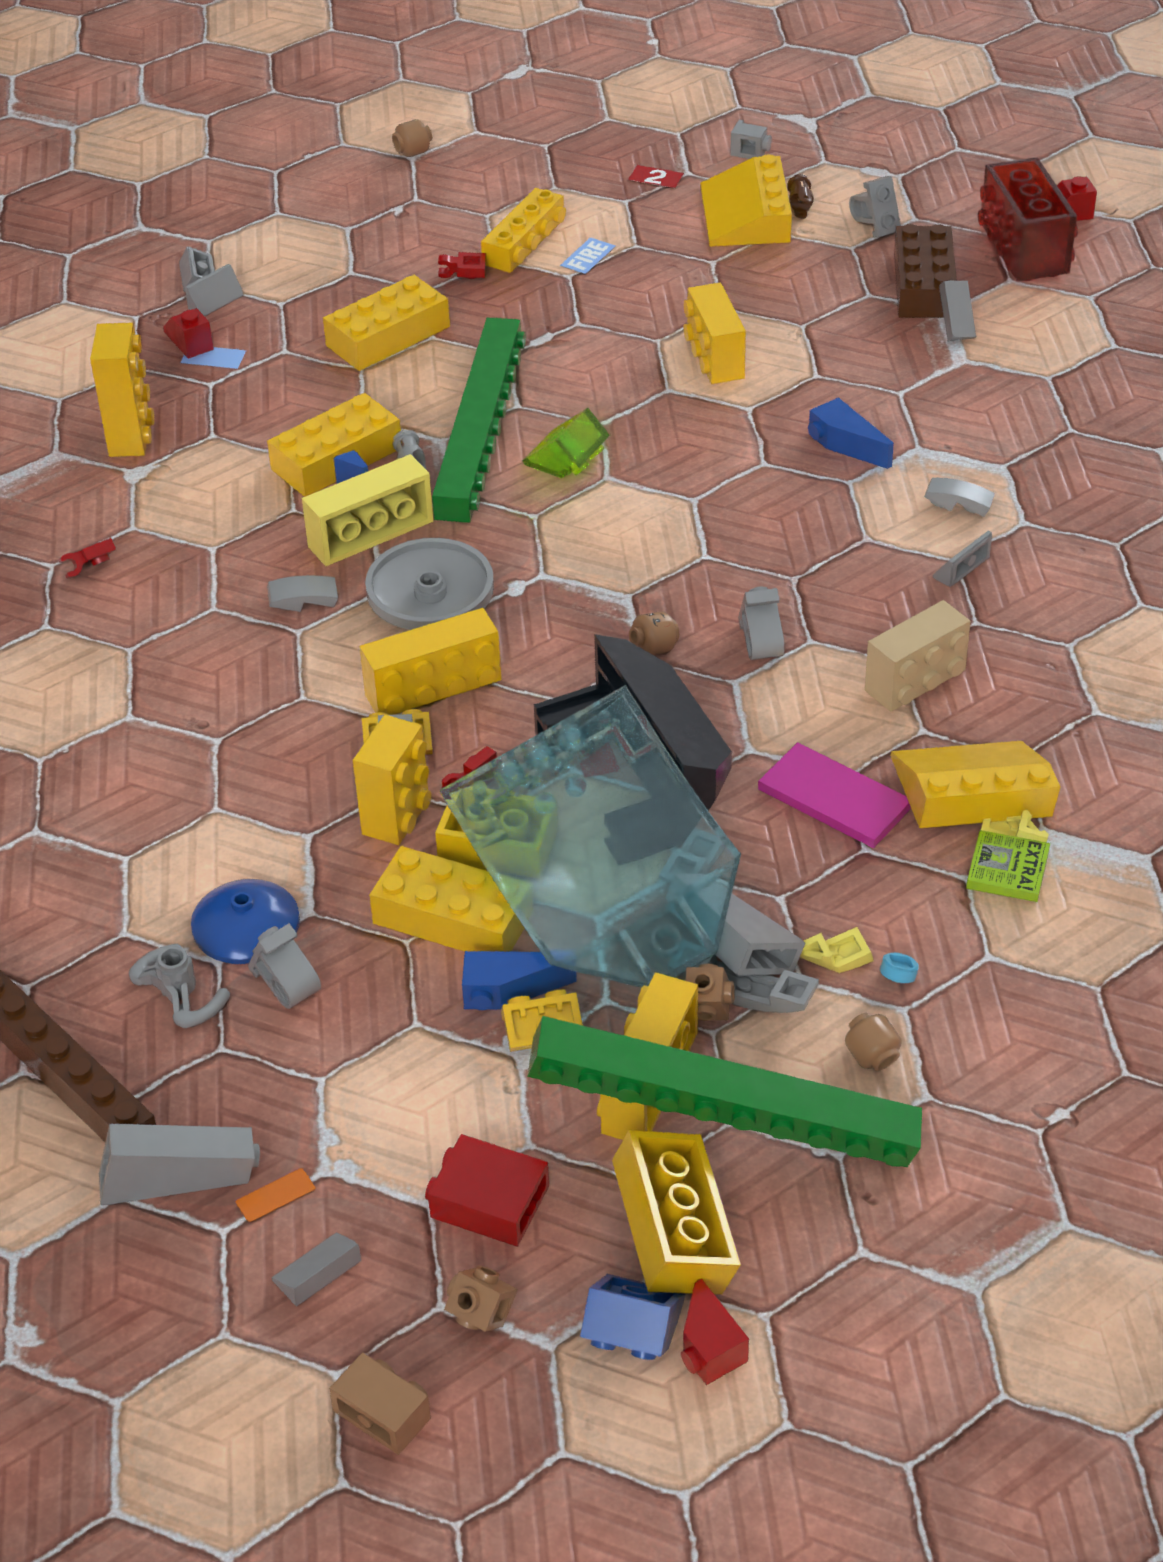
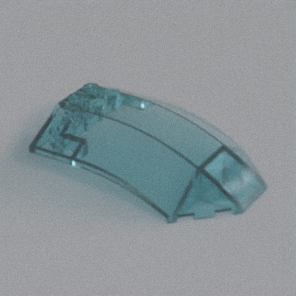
(601, 846)

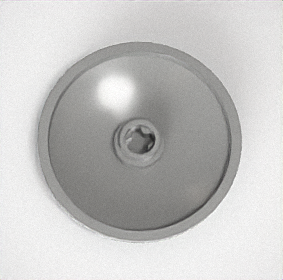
(428, 582)

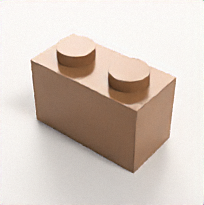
(380, 1402)

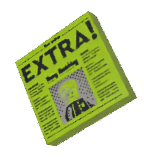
(1008, 866)

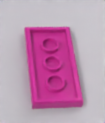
(835, 795)

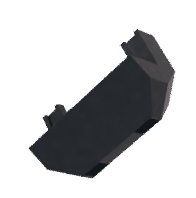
(666, 704)

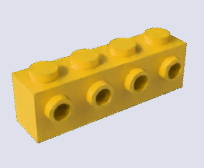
(523, 229)

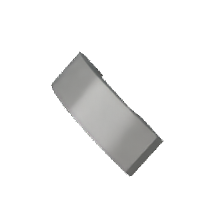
(768, 993)

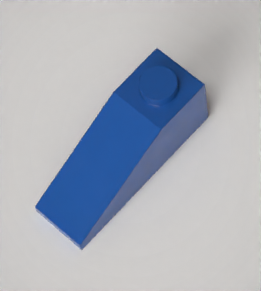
(848, 433)
(497, 976)

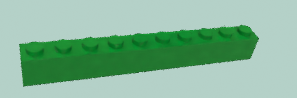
(478, 421)
(725, 1092)

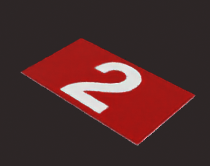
(656, 176)

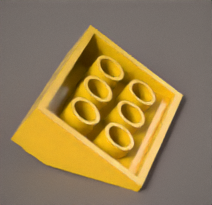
(748, 204)
(976, 783)

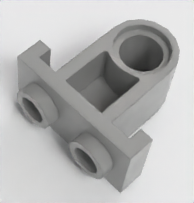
(877, 206)
(761, 623)
(284, 966)

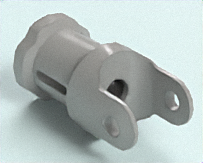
(411, 446)

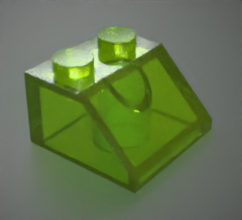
(569, 446)

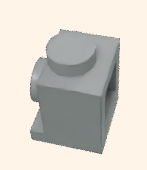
(749, 140)

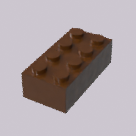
(922, 263)

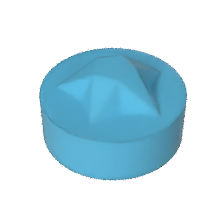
(899, 968)

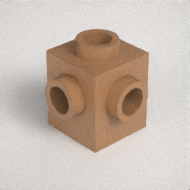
(714, 991)
(479, 1298)

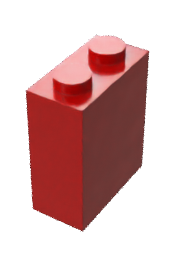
(488, 1189)

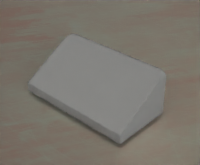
(195, 265)
(213, 290)
(957, 310)
(965, 561)
(318, 1268)

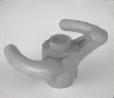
(173, 974)

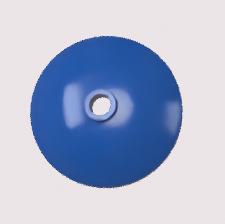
(236, 914)

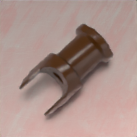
(804, 194)

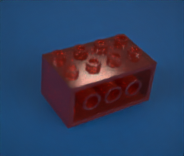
(1027, 219)

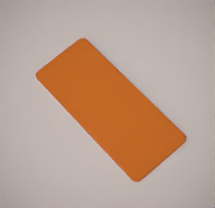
(275, 1195)

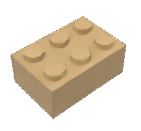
(917, 655)

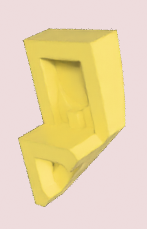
(1016, 826)
(839, 952)

